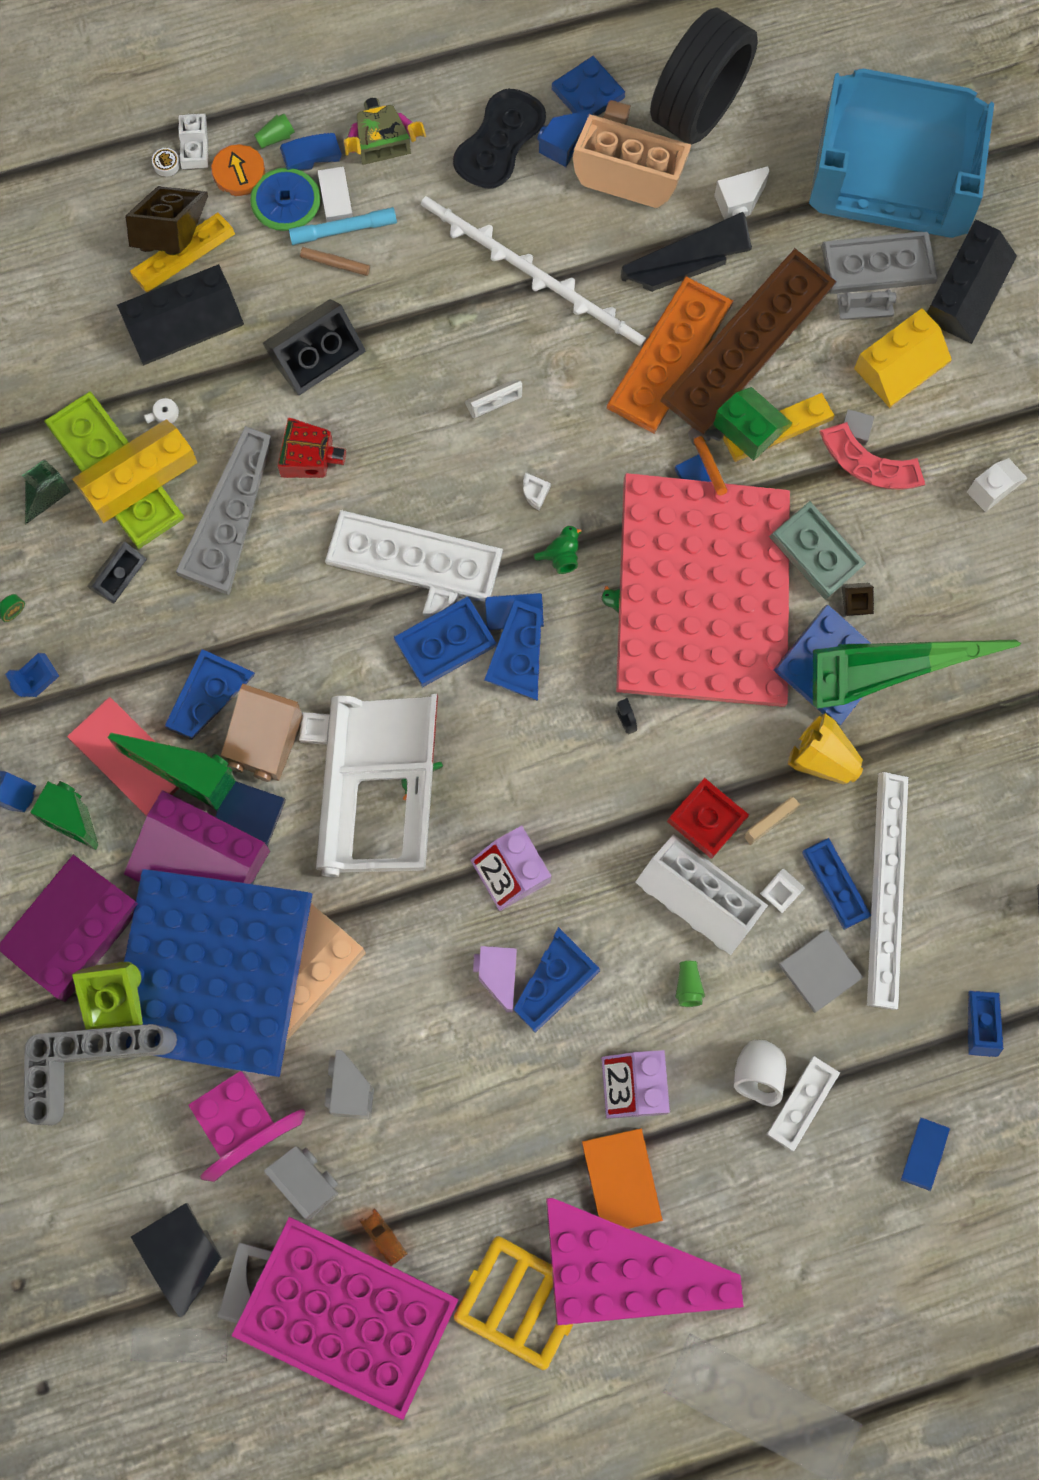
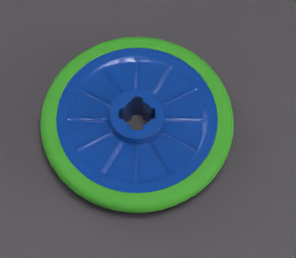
(285, 184)

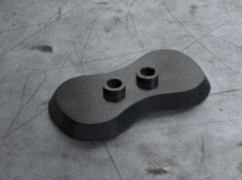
(491, 153)

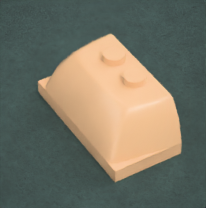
(628, 161)

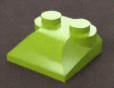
(109, 995)

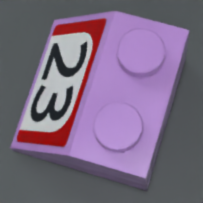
(511, 868)
(635, 1084)

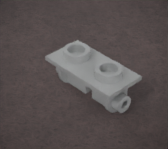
(866, 304)

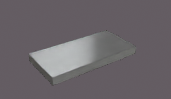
(880, 262)

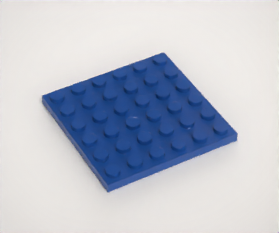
(218, 966)

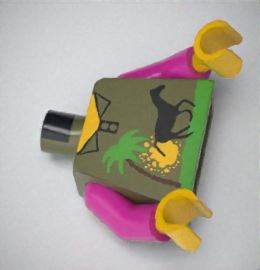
(381, 133)

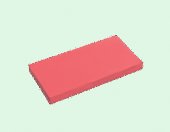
(130, 777)

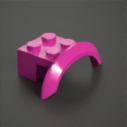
(237, 1122)

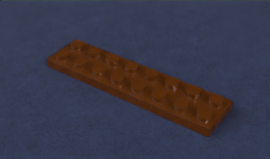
(748, 340)

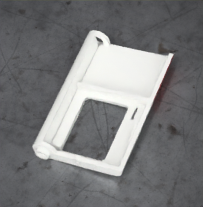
(376, 744)

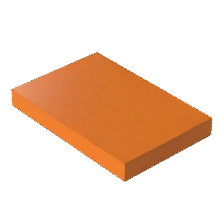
(622, 1179)

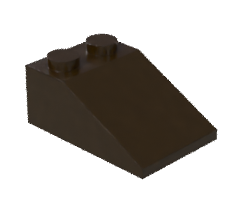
(165, 219)

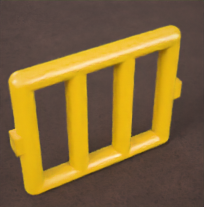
(488, 1329)

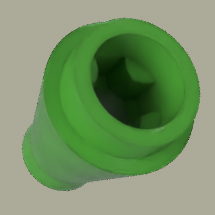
(274, 131)
(689, 985)

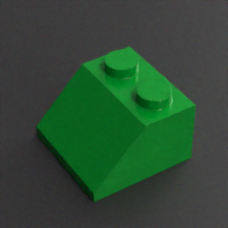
(750, 422)
(64, 812)

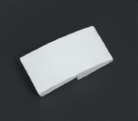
(193, 141)

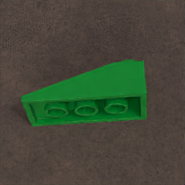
(190, 770)

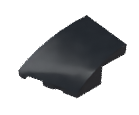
(178, 1256)

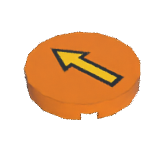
(237, 169)

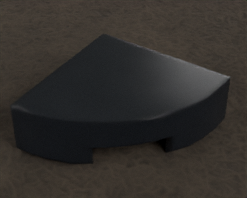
(626, 716)

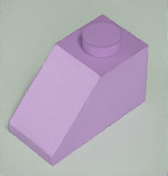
(497, 973)

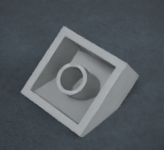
(302, 1181)

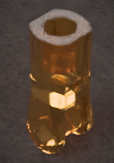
(387, 1242)

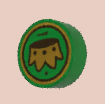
(11, 607)

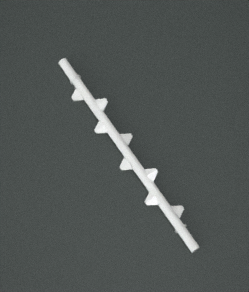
(540, 278)

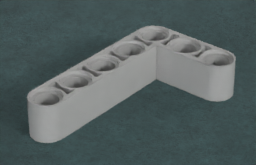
(86, 1049)

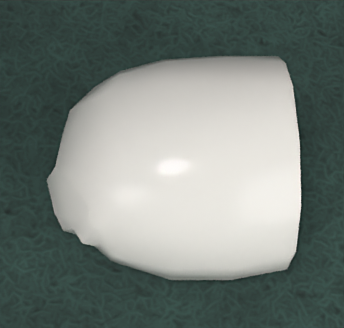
(764, 1064)

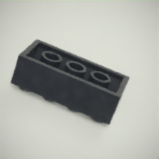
(972, 282)
(180, 314)

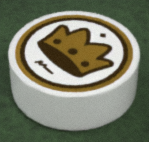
(165, 162)

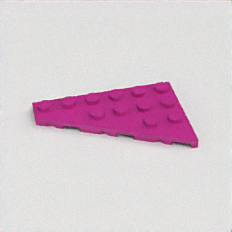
(621, 1274)

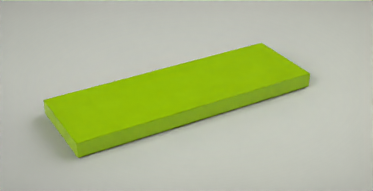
(89, 437)

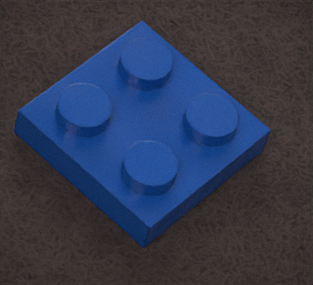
(588, 88)

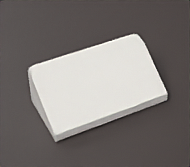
(494, 398)

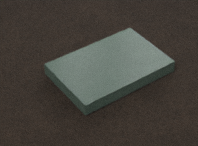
(817, 550)

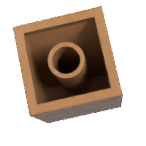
(261, 733)

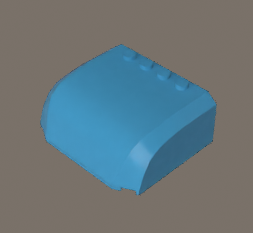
(902, 153)

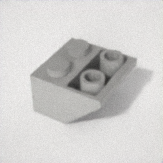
(350, 1091)

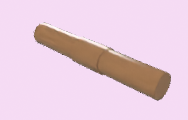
(335, 261)

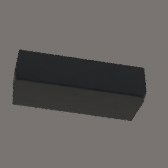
(117, 572)

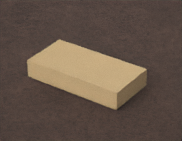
(771, 820)

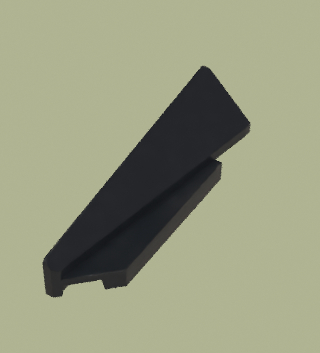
(690, 255)

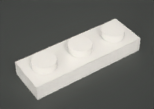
(803, 1104)

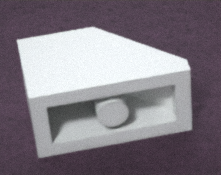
(740, 192)
(996, 483)

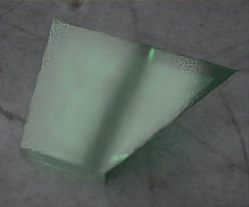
(42, 489)

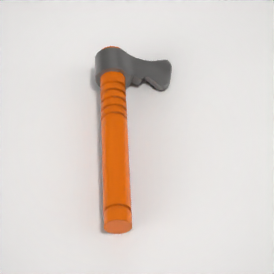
(699, 440)

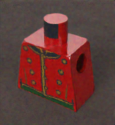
(307, 451)

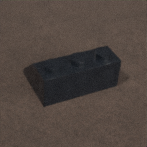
(314, 346)

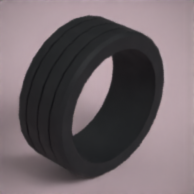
(703, 75)

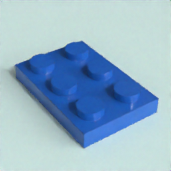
(445, 641)

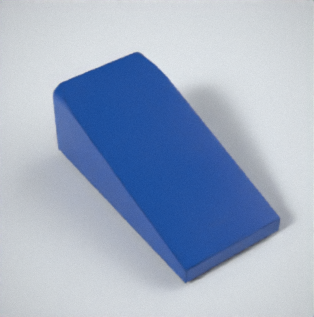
(984, 1024)

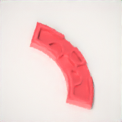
(868, 467)

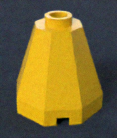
(826, 752)

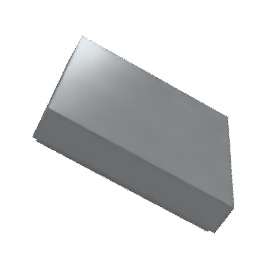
(820, 971)

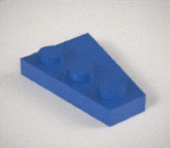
(518, 651)
(556, 981)

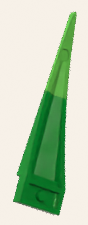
(861, 669)

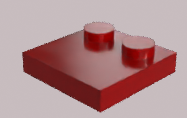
(708, 818)

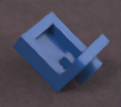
(33, 676)

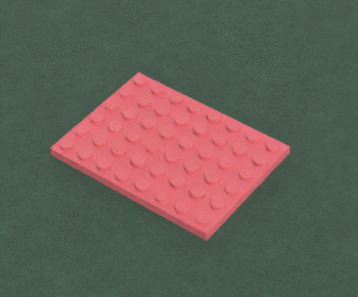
(702, 591)

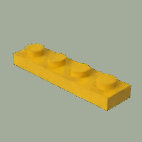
(163, 266)
(804, 417)

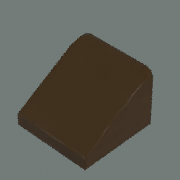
(858, 599)

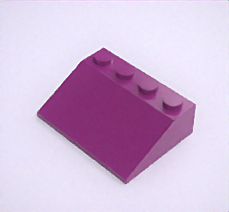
(194, 844)
(68, 927)

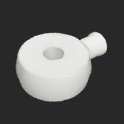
(158, 411)

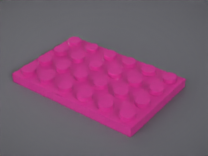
(345, 1318)

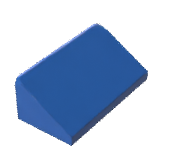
(500, 606)

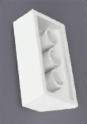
(701, 894)

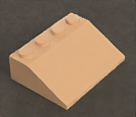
(324, 963)

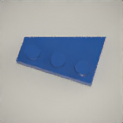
(205, 693)

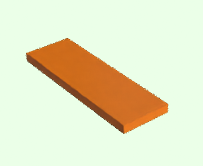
(668, 352)

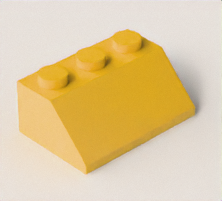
(904, 358)

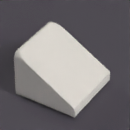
(782, 890)

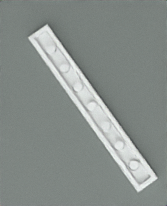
(887, 891)

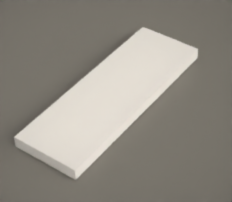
(413, 556)

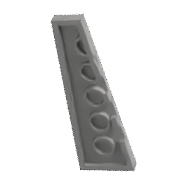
(220, 535)

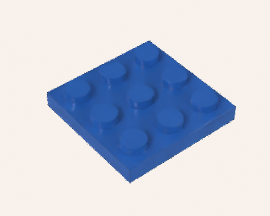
(796, 666)

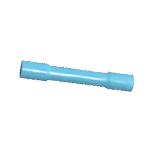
(371, 220)

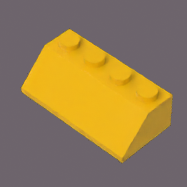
(135, 470)

